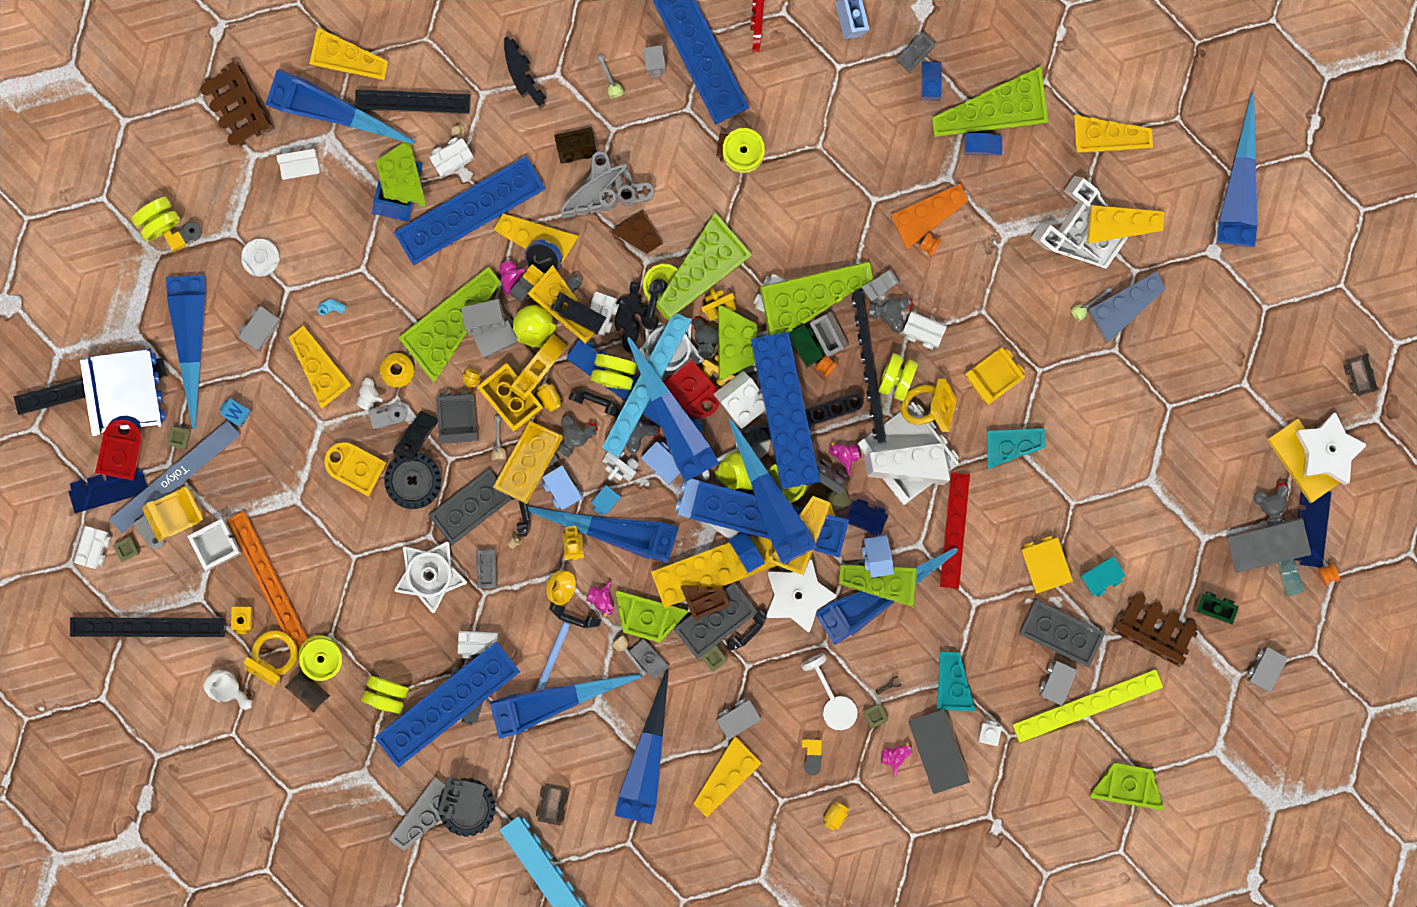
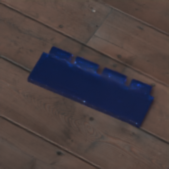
(104, 492)
(1316, 523)

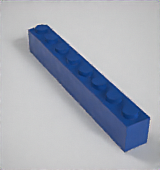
(584, 357)

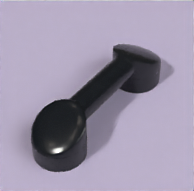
(656, 288)
(579, 397)
(523, 527)
(558, 611)
(737, 643)

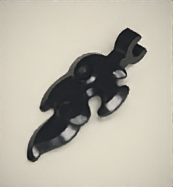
(625, 314)

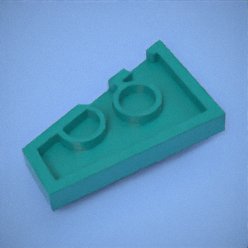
(1012, 443)
(952, 684)

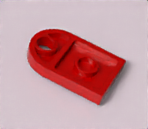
(756, 24)
(692, 389)
(119, 452)

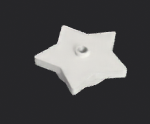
(684, 352)
(1335, 461)
(418, 564)
(784, 601)

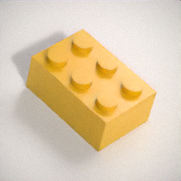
(509, 405)

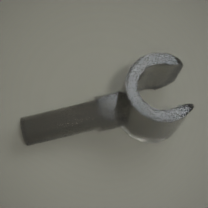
(889, 685)

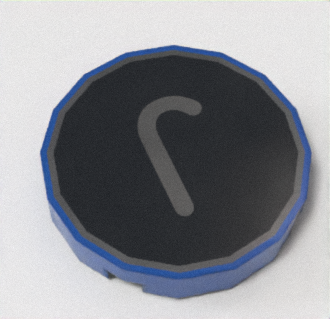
(543, 255)

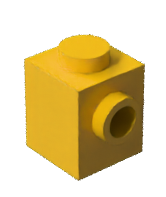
(242, 619)

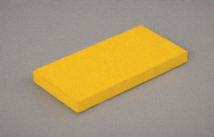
(1292, 455)
(528, 462)

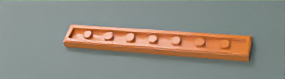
(266, 577)

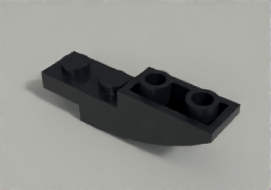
(517, 67)

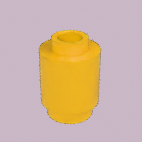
(549, 397)
(835, 816)

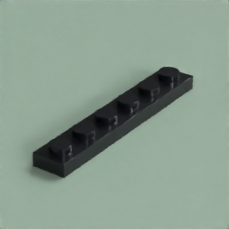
(412, 101)

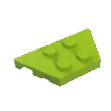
(400, 176)
(734, 342)
(647, 617)
(1129, 786)

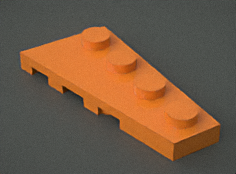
(925, 215)

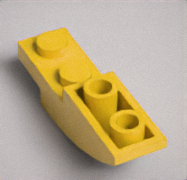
(538, 367)

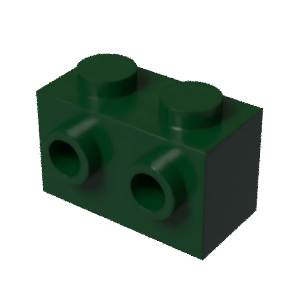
(805, 346)
(1217, 609)

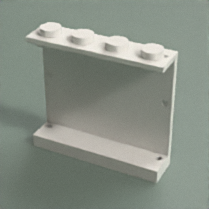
(905, 435)

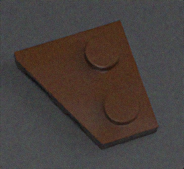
(638, 233)
(704, 599)

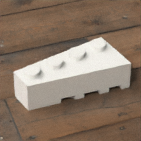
(918, 463)

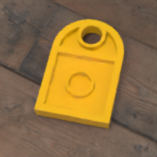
(355, 467)

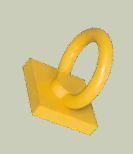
(942, 405)
(263, 669)

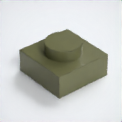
(178, 437)
(838, 501)
(126, 549)
(714, 658)
(875, 715)

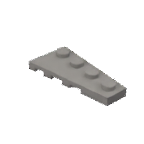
(420, 817)

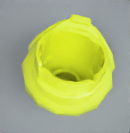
(533, 326)
(733, 473)

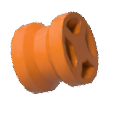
(929, 244)
(826, 365)
(1329, 574)

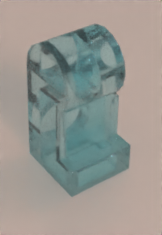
(1290, 578)

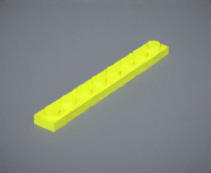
(1087, 706)

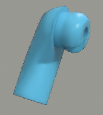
(329, 306)

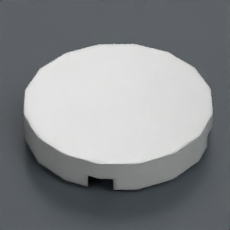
(260, 257)

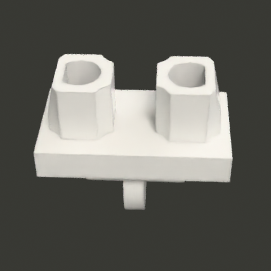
(618, 468)

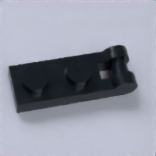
(578, 313)
(415, 436)

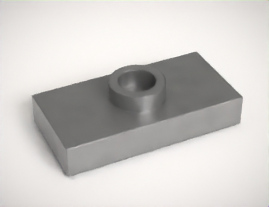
(916, 52)
(486, 568)
(649, 659)

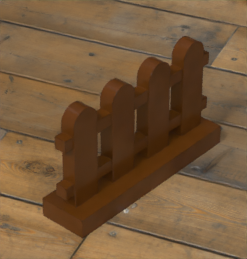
(246, 110)
(1162, 638)

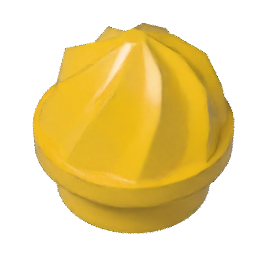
(471, 377)

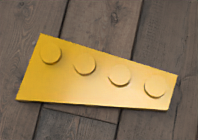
(338, 55)
(1104, 136)
(1117, 222)
(525, 232)
(545, 295)
(320, 370)
(814, 517)
(729, 773)

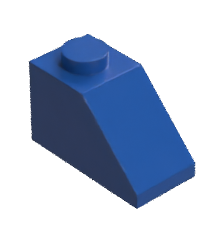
(931, 81)
(982, 144)
(746, 552)

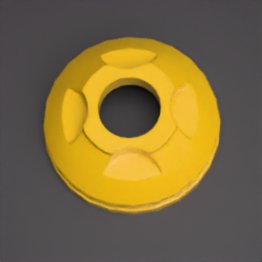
(404, 377)
(564, 589)

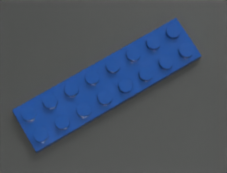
(702, 58)
(469, 211)
(785, 410)
(742, 513)
(447, 704)

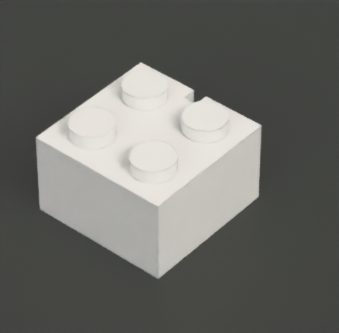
(741, 399)
(214, 544)

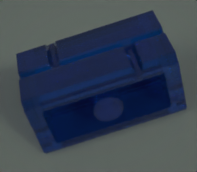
(867, 518)

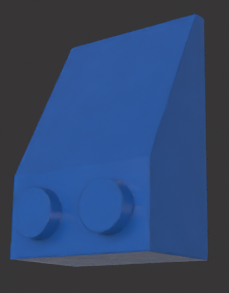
(393, 208)

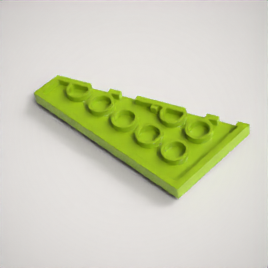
(1006, 106)
(708, 262)
(803, 298)
(442, 330)

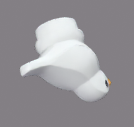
(368, 394)

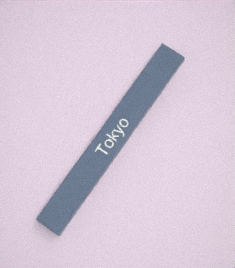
(175, 475)

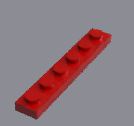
(955, 529)

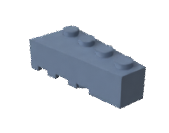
(1123, 307)

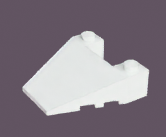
(1072, 235)

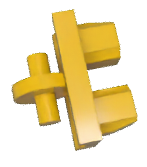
(710, 309)
(711, 366)
(573, 543)

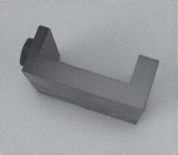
(457, 418)

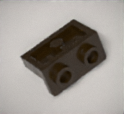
(575, 145)

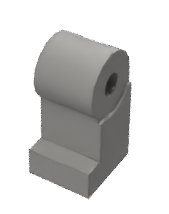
(880, 286)
(385, 419)
(145, 530)

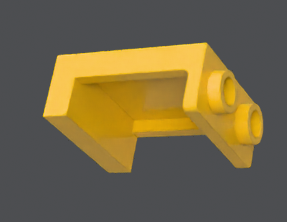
(995, 375)
(173, 513)
(1046, 564)

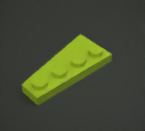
(895, 587)

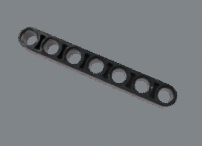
(825, 408)

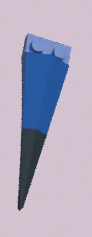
(640, 788)

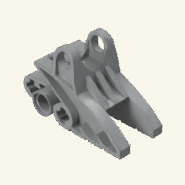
(599, 185)

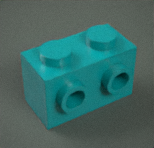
(1102, 576)

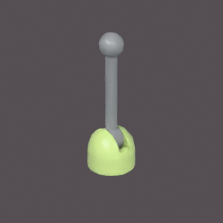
(614, 89)
(1080, 311)

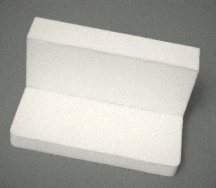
(298, 164)

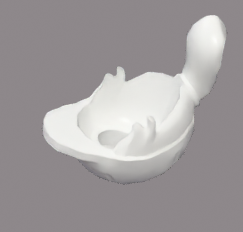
(223, 686)

